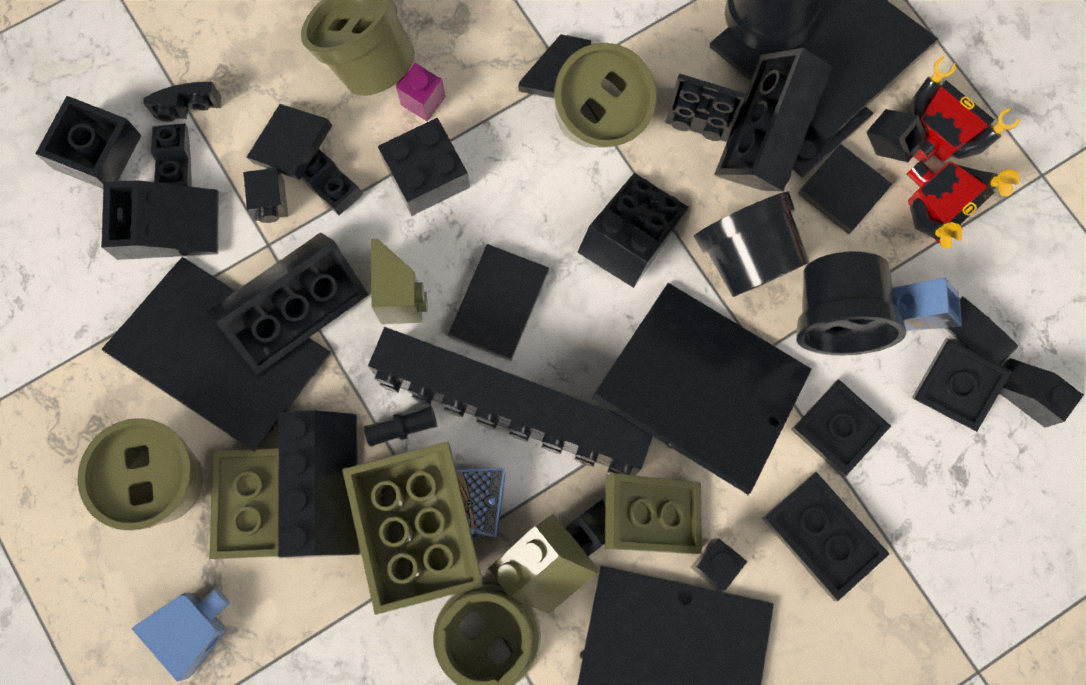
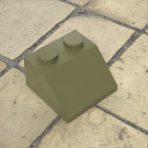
(394, 288)
(544, 567)

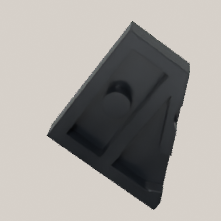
(543, 74)

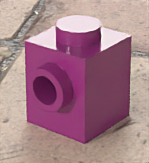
(420, 91)

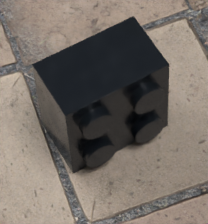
(88, 143)
(424, 166)

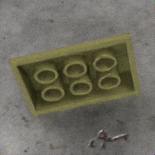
(412, 528)

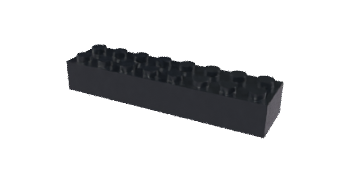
(509, 402)

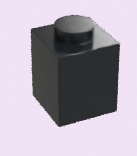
(897, 135)
(265, 195)
(718, 564)

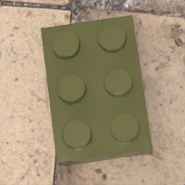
(244, 504)
(653, 514)

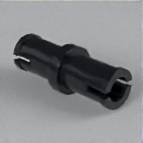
(400, 426)

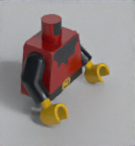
(953, 121)
(952, 197)

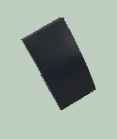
(174, 101)
(171, 154)
(330, 183)
(982, 334)

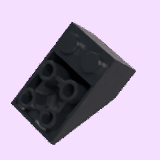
(704, 108)
(158, 220)
(632, 229)

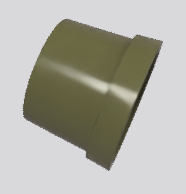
(359, 43)
(581, 80)
(107, 475)
(465, 658)

